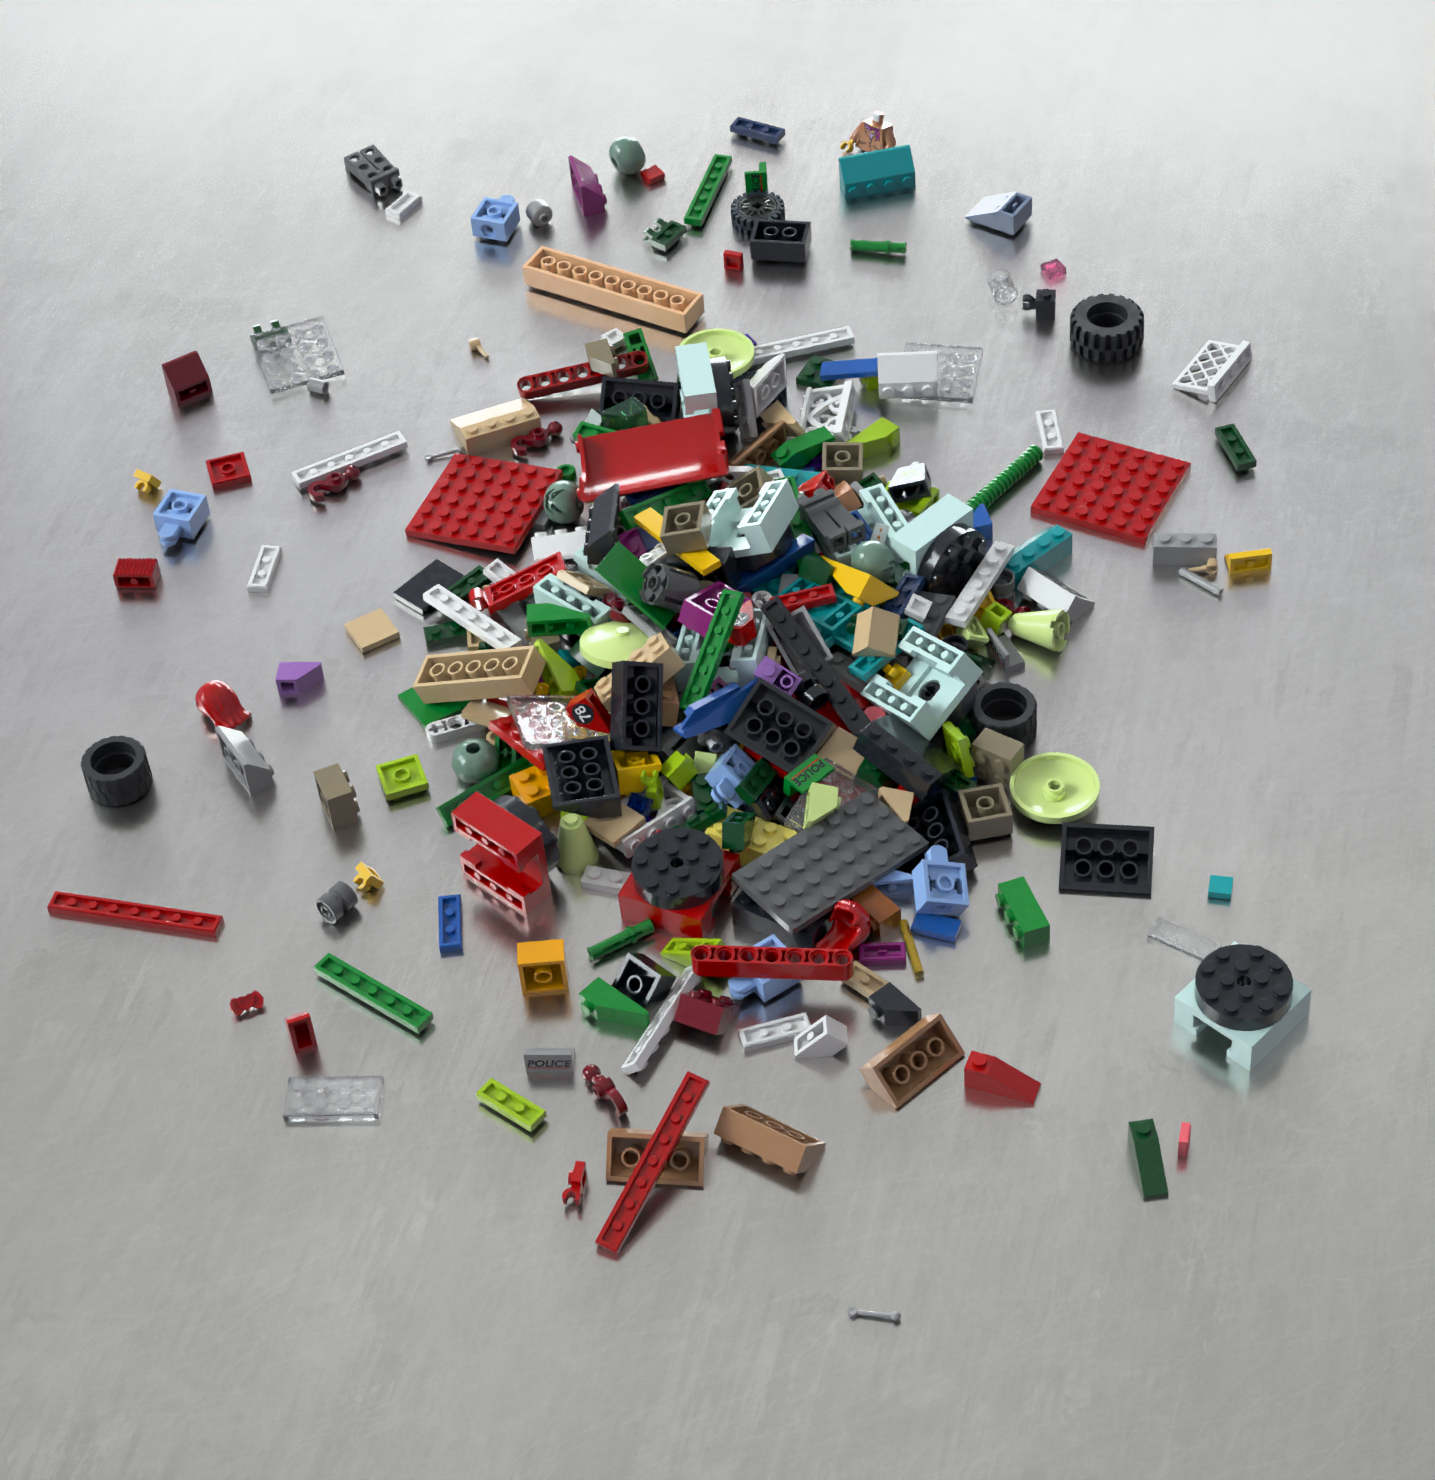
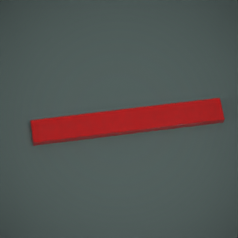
(135, 914)
(652, 1163)

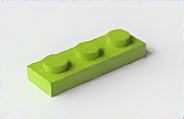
(511, 1104)

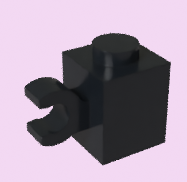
(1043, 304)

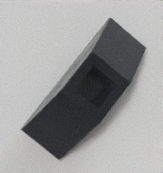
(767, 802)

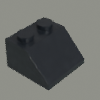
(643, 980)

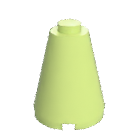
(1042, 627)
(575, 845)

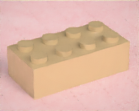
(655, 650)

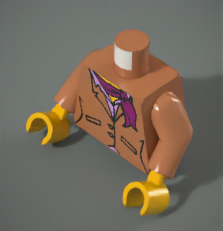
(871, 135)

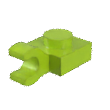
(654, 788)

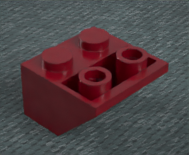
(186, 378)
(706, 1011)

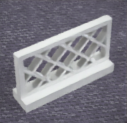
(1225, 373)

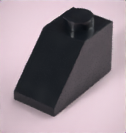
(893, 1007)

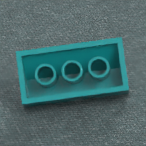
(876, 172)
(1041, 551)

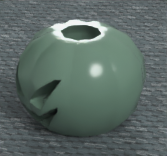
(627, 155)
(562, 502)
(874, 559)
(475, 760)

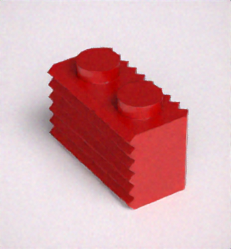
(136, 573)

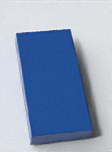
(936, 926)

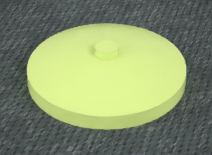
(726, 343)
(611, 642)
(1054, 788)

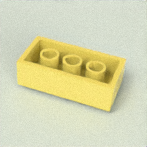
(764, 837)

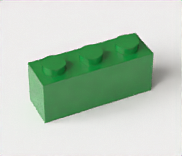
(1023, 912)

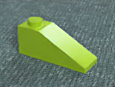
(878, 437)
(557, 672)
(679, 948)

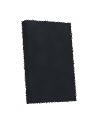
(435, 573)

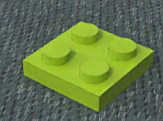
(958, 748)
(402, 777)

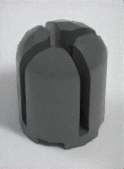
(668, 586)
(671, 739)

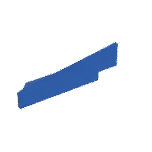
(798, 549)
(713, 710)

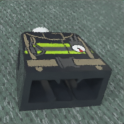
(910, 483)

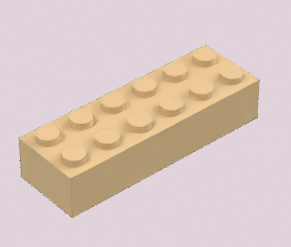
(479, 674)

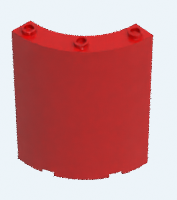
(653, 456)

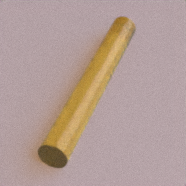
(911, 948)

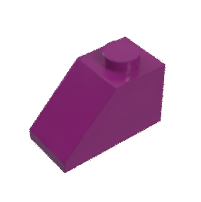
(633, 542)

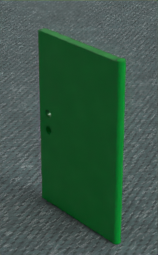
(624, 573)
(429, 712)

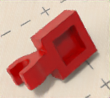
(577, 1179)

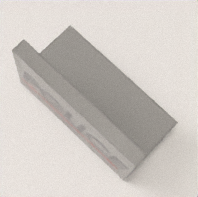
(1004, 652)
(549, 1060)

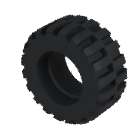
(1106, 328)

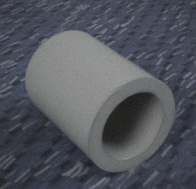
(318, 386)

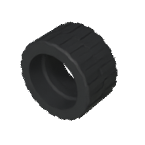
(1006, 699)
(112, 754)

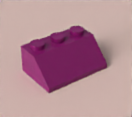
(586, 187)

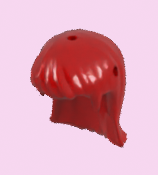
(221, 704)
(849, 927)

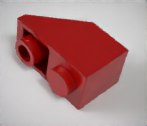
(821, 480)

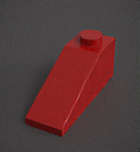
(999, 1078)

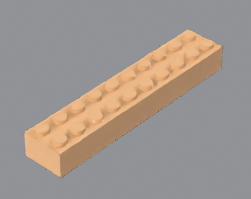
(613, 289)

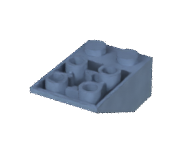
(1002, 212)

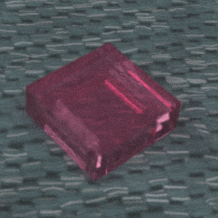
(1053, 268)

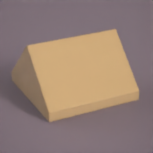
(876, 633)

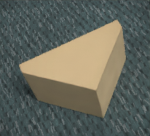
(897, 800)

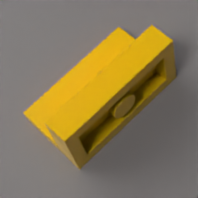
(1249, 561)

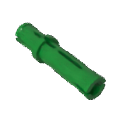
(878, 246)
(621, 939)

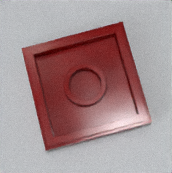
(228, 470)

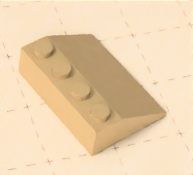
(495, 426)

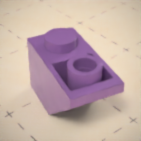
(777, 675)
(297, 677)

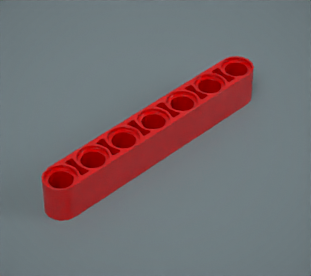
(574, 381)
(772, 962)

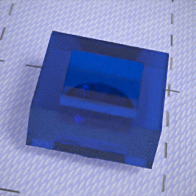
(640, 804)

